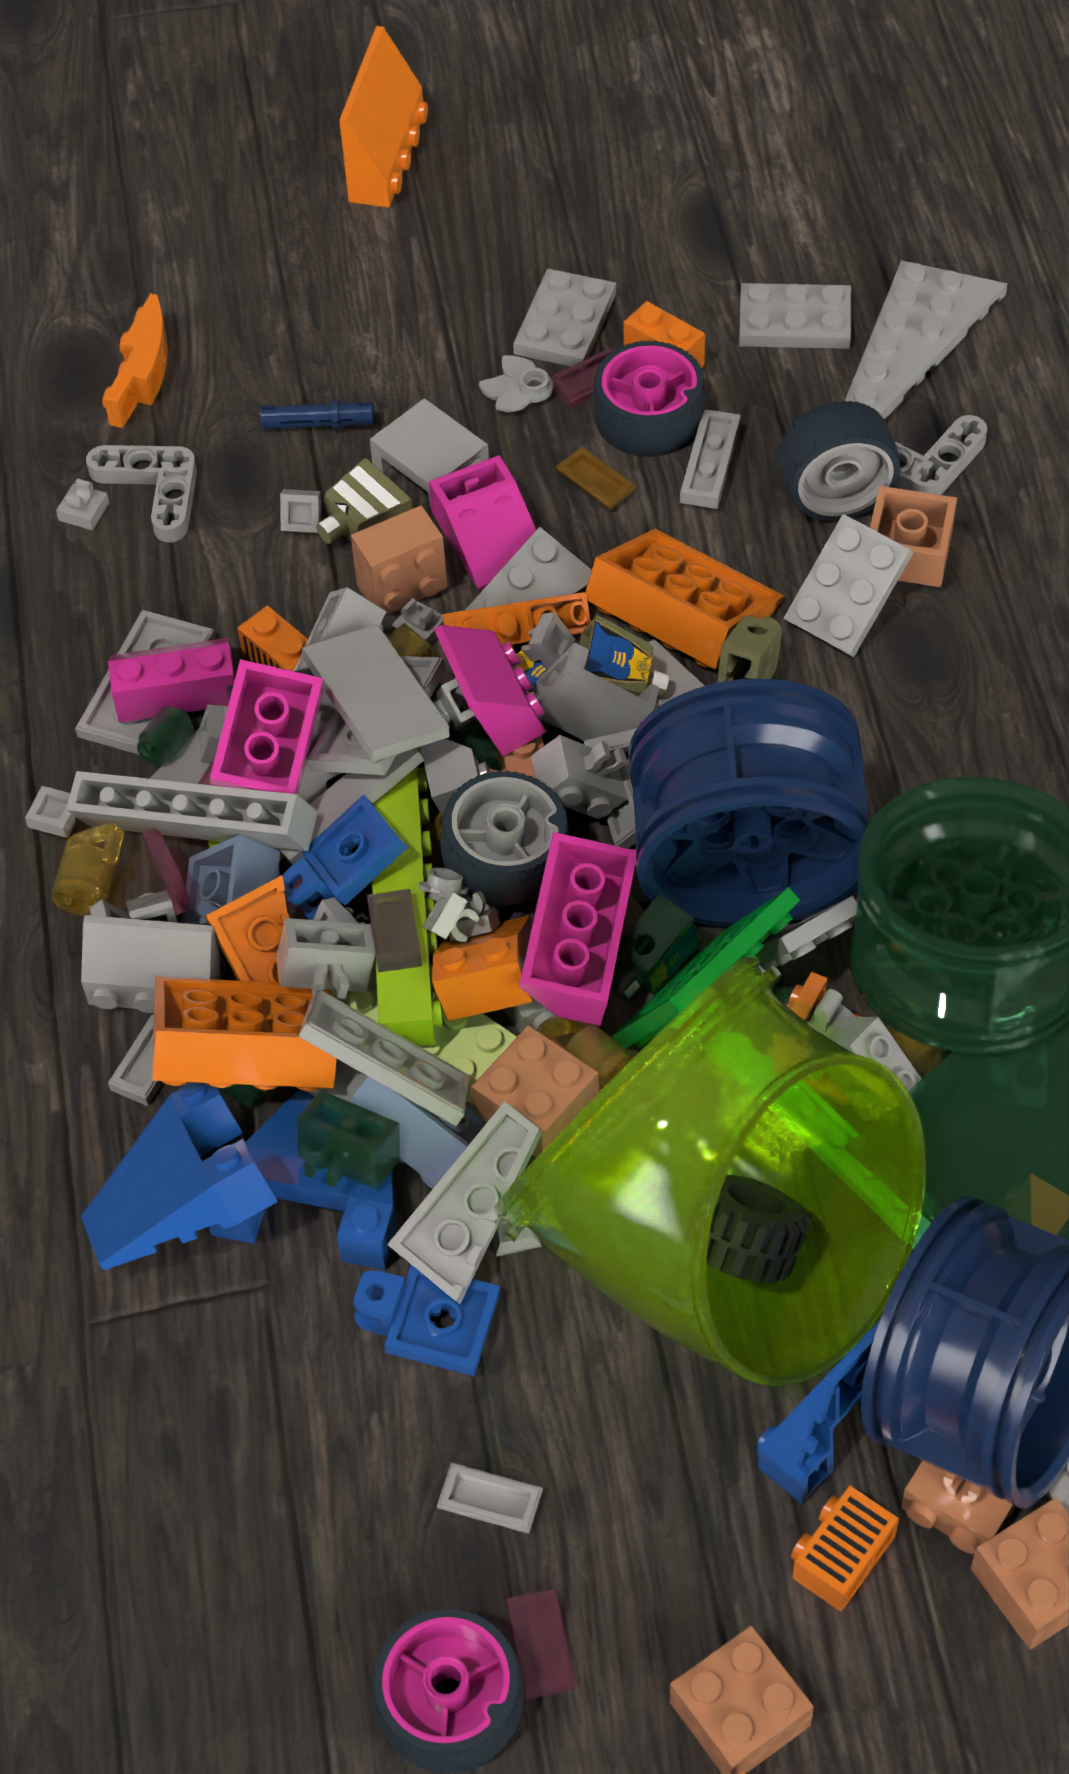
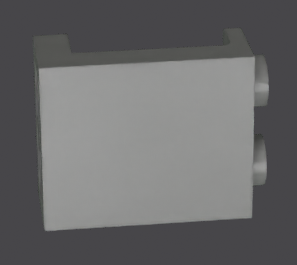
(426, 445)
(587, 703)

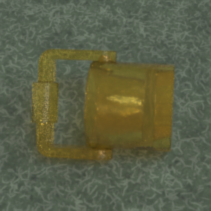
(87, 870)
(590, 1046)

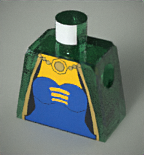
(655, 949)

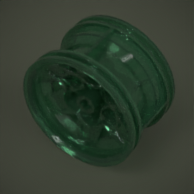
(984, 918)

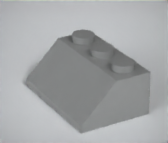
(128, 954)

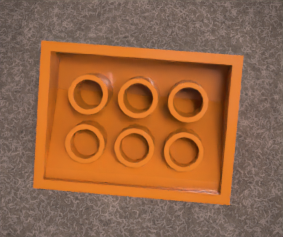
(380, 123)
(677, 594)
(235, 1035)

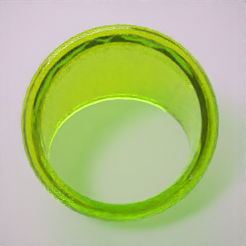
(753, 1096)

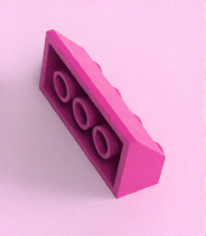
(578, 927)

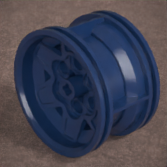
(748, 797)
(977, 1353)

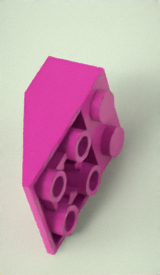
(481, 517)

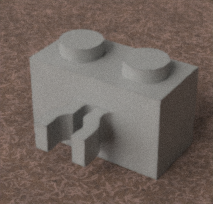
(582, 776)
(325, 955)

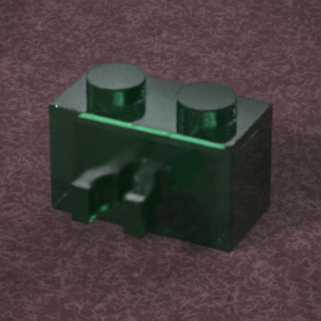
(347, 1141)

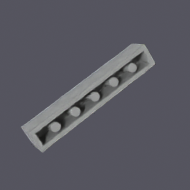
(192, 810)

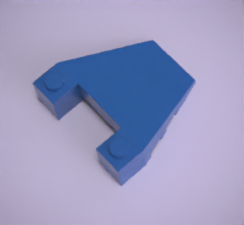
(167, 1186)
(368, 1213)
(800, 1449)

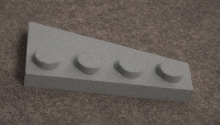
(535, 572)
(458, 1216)

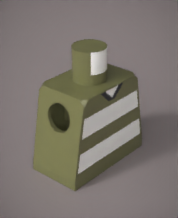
(360, 501)

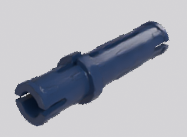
(317, 415)

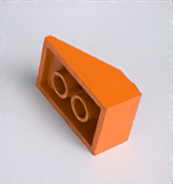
(483, 970)

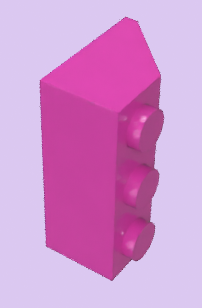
(171, 676)
(493, 685)

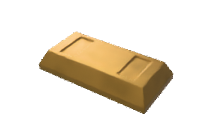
(595, 478)

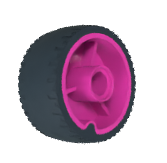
(649, 398)
(455, 1728)

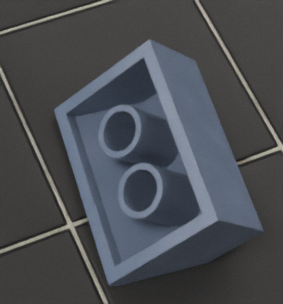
(425, 1139)

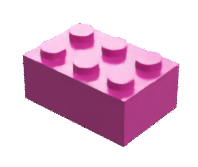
(267, 729)

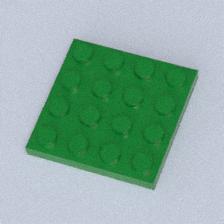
(719, 955)

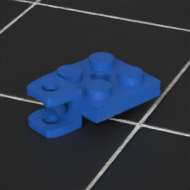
(333, 866)
(403, 1314)

